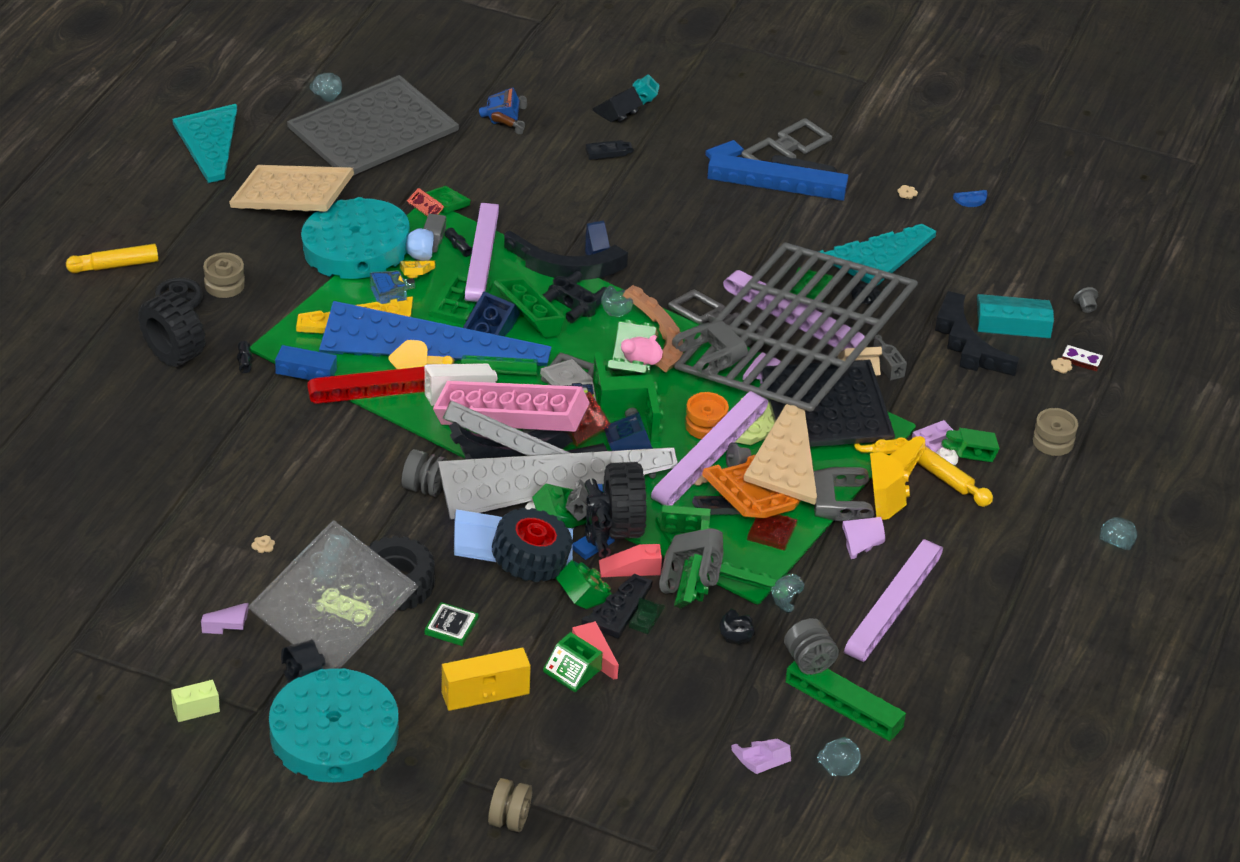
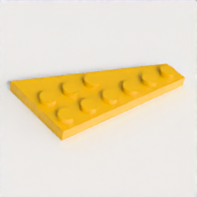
(316, 321)

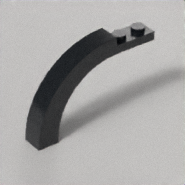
(555, 265)

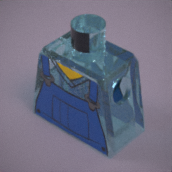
(390, 286)

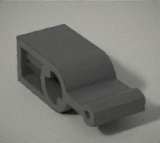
(437, 225)
(891, 360)
(577, 500)

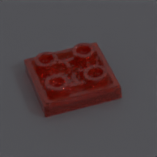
(772, 531)

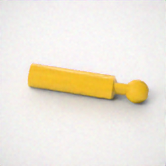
(113, 258)
(954, 477)

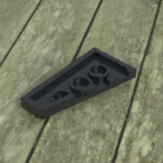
(620, 607)

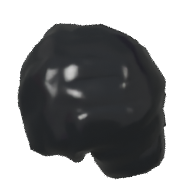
(736, 628)

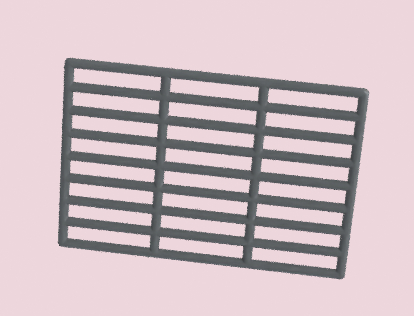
(812, 305)

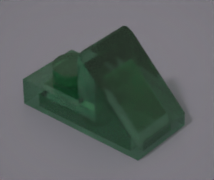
(646, 615)

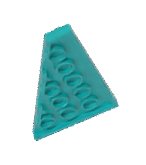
(209, 139)
(884, 251)

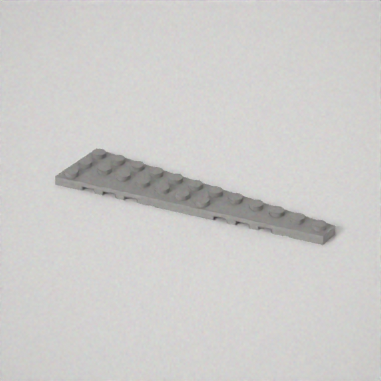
(508, 481)

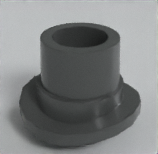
(1087, 299)
(736, 455)

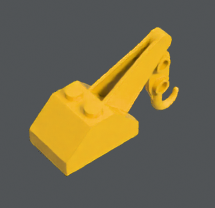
(892, 471)

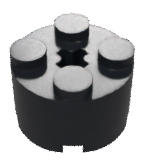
(301, 659)

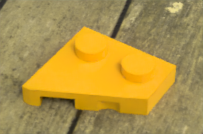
(415, 268)

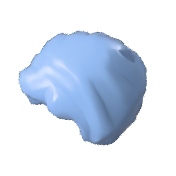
(420, 244)

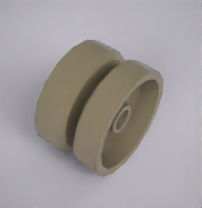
(224, 275)
(1055, 431)
(510, 805)

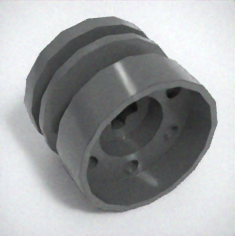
(422, 473)
(811, 646)

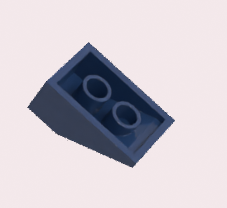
(492, 315)
(628, 434)

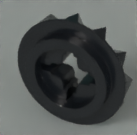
(870, 298)

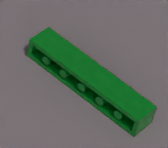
(849, 700)

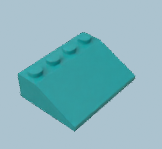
(1014, 316)

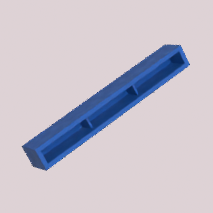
(777, 176)

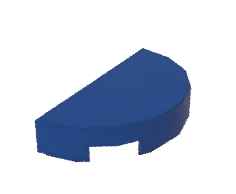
(971, 199)

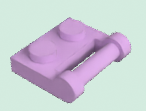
(933, 434)

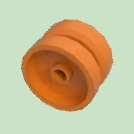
(704, 413)

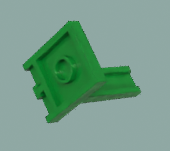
(686, 520)
(690, 574)

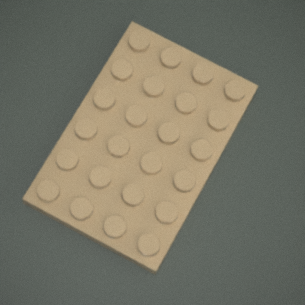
(292, 188)

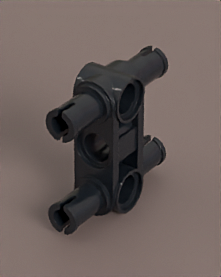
(574, 296)
(597, 518)

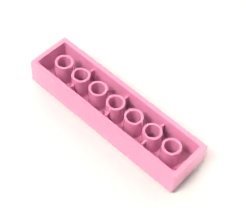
(518, 404)

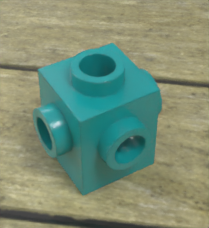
(646, 88)

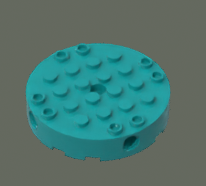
(355, 233)
(334, 725)

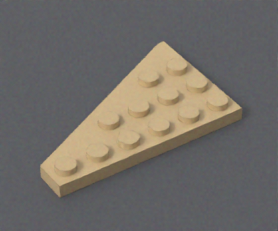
(785, 458)

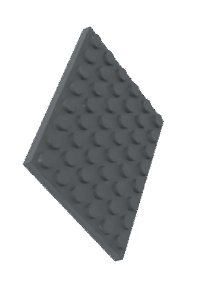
(373, 125)

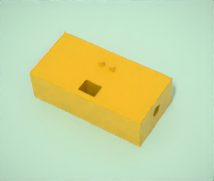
(485, 679)

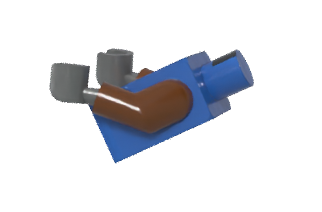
(504, 109)

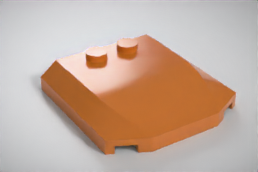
(747, 497)

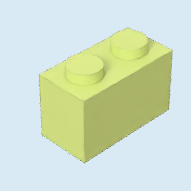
(195, 700)

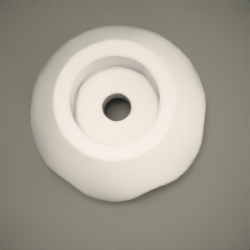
(950, 455)

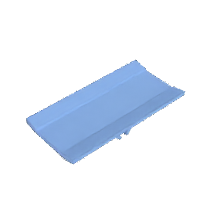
(476, 533)

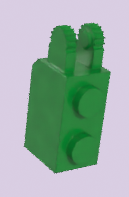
(972, 444)

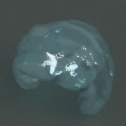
(327, 86)
(615, 303)
(1119, 532)
(785, 589)
(840, 757)

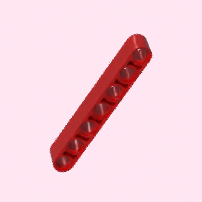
(366, 385)

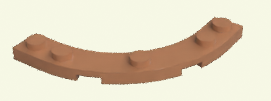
(667, 325)

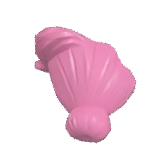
(642, 350)

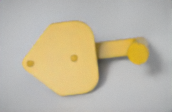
(414, 354)

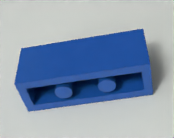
(305, 363)

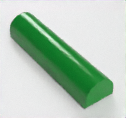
(505, 365)

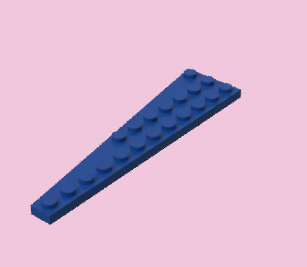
(381, 333)

